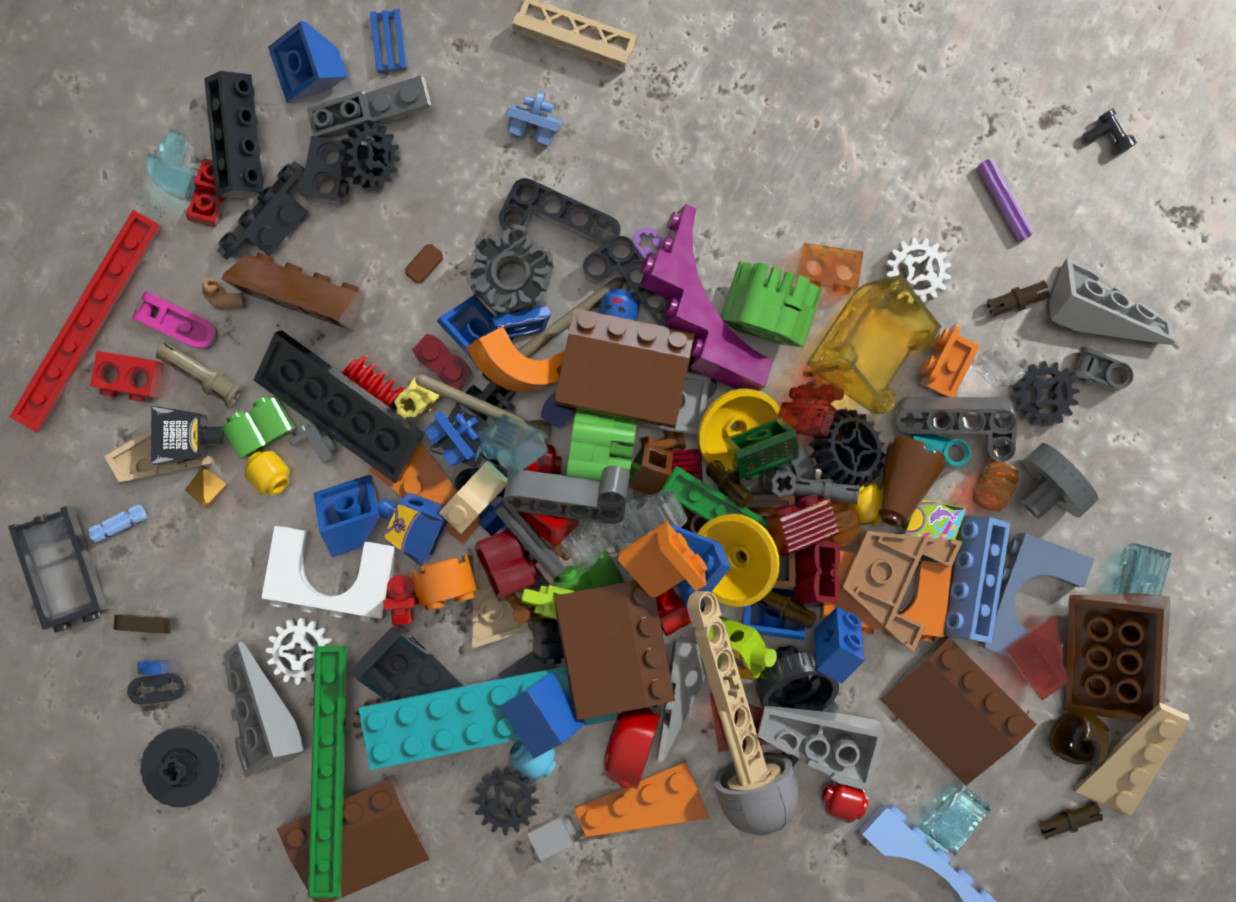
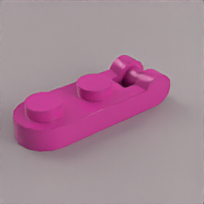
(176, 322)

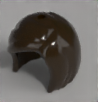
(1080, 738)

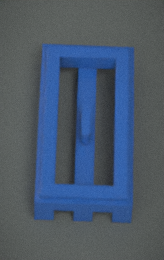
(385, 16)
(521, 322)

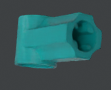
(943, 444)

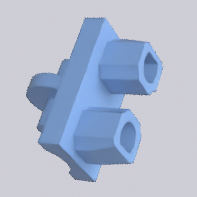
(522, 116)

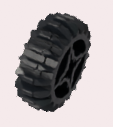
(853, 446)

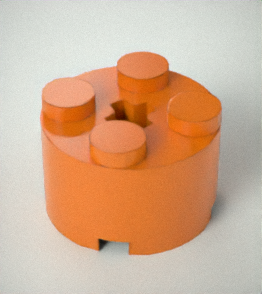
(444, 581)

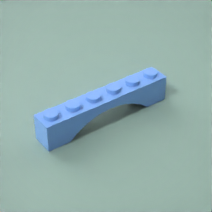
(896, 839)

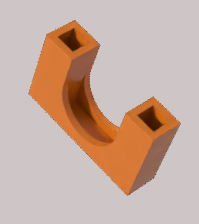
(925, 607)

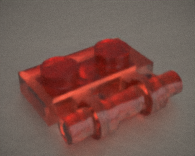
(814, 417)

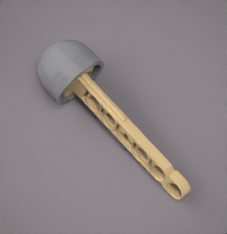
(757, 787)

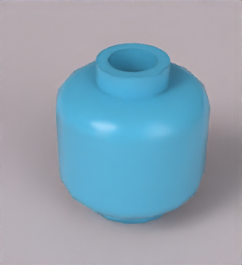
(530, 767)

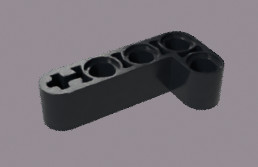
(562, 218)
(624, 267)

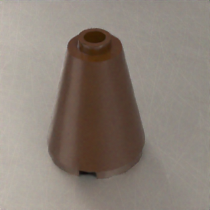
(907, 478)

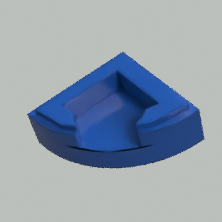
(152, 667)

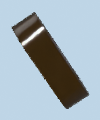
(142, 623)

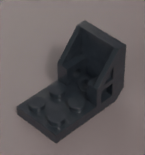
(402, 667)

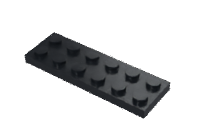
(338, 406)

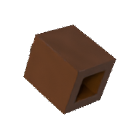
(650, 469)

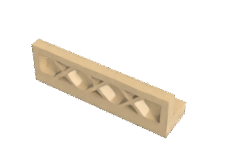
(573, 40)

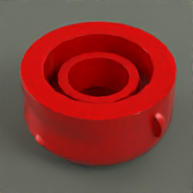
(630, 746)

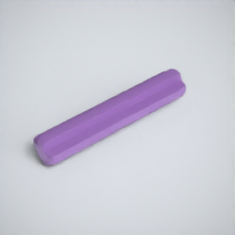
(1005, 200)

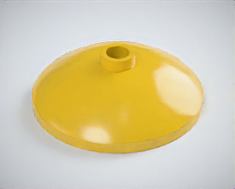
(744, 405)
(750, 578)

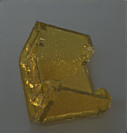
(873, 341)

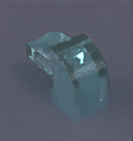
(168, 172)

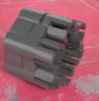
(511, 248)

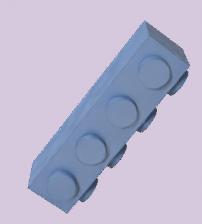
(977, 579)

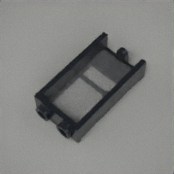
(58, 569)

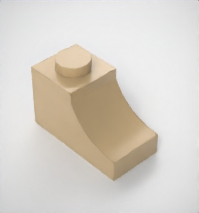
(474, 497)

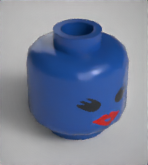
(620, 304)

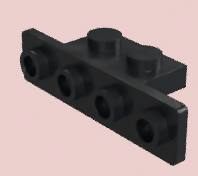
(270, 218)

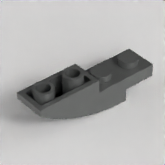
(377, 106)

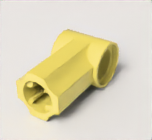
(415, 400)

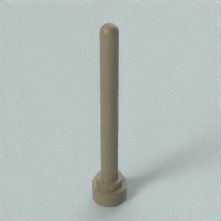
(565, 321)
(477, 404)

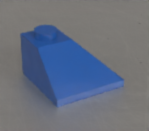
(306, 62)
(347, 514)

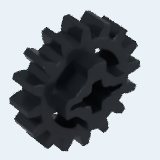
(369, 155)
(1055, 400)
(493, 805)

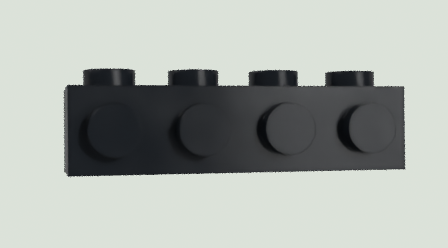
(234, 135)

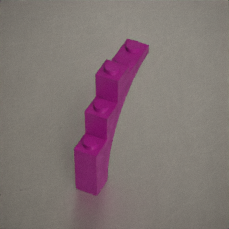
(715, 346)

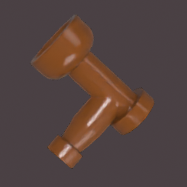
(671, 441)
(522, 612)

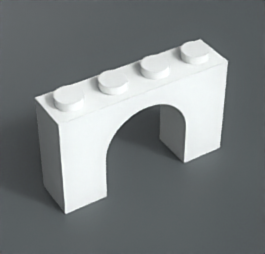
(287, 582)

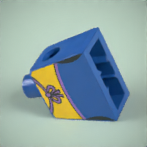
(413, 526)

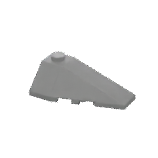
(1094, 308)
(687, 678)
(265, 724)
(834, 743)

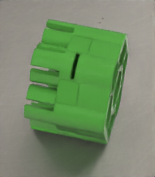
(773, 307)
(597, 444)

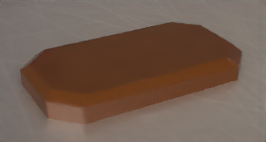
(424, 263)

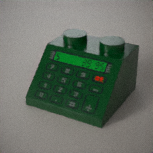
(762, 448)

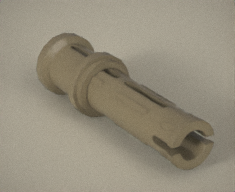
(211, 380)

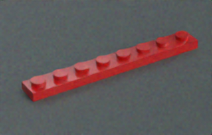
(85, 321)

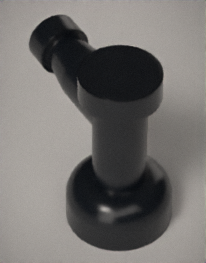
(1110, 124)

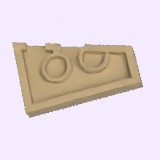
(133, 461)
(491, 618)

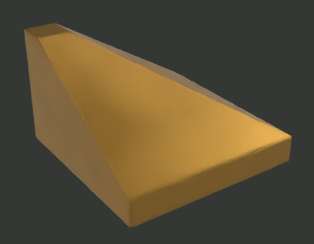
(205, 487)

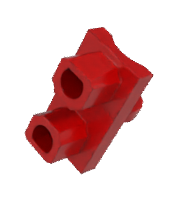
(401, 599)

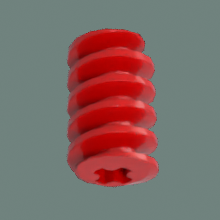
(372, 383)

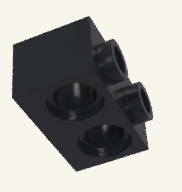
(319, 171)

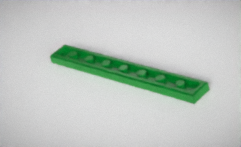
(327, 772)

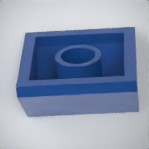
(467, 322)
(769, 623)
(542, 715)

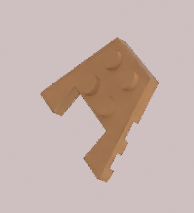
(883, 572)

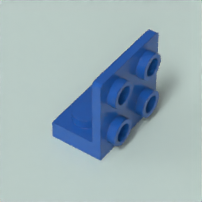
(713, 557)

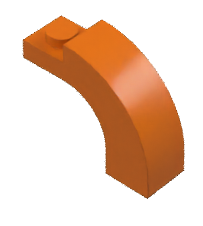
(509, 368)

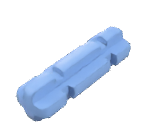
(117, 523)

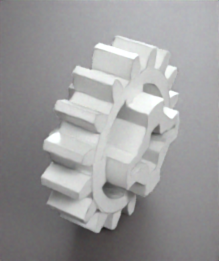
(928, 276)
(300, 636)

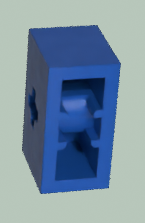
(839, 645)

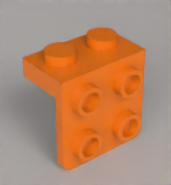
(949, 363)
(663, 561)

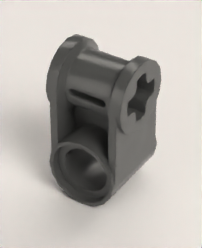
(1096, 367)

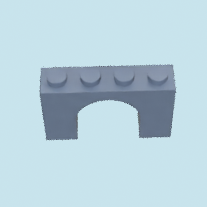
(1029, 559)

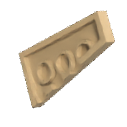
(1135, 762)

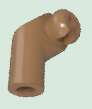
(219, 298)

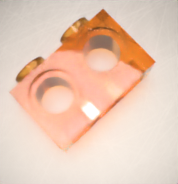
(830, 259)

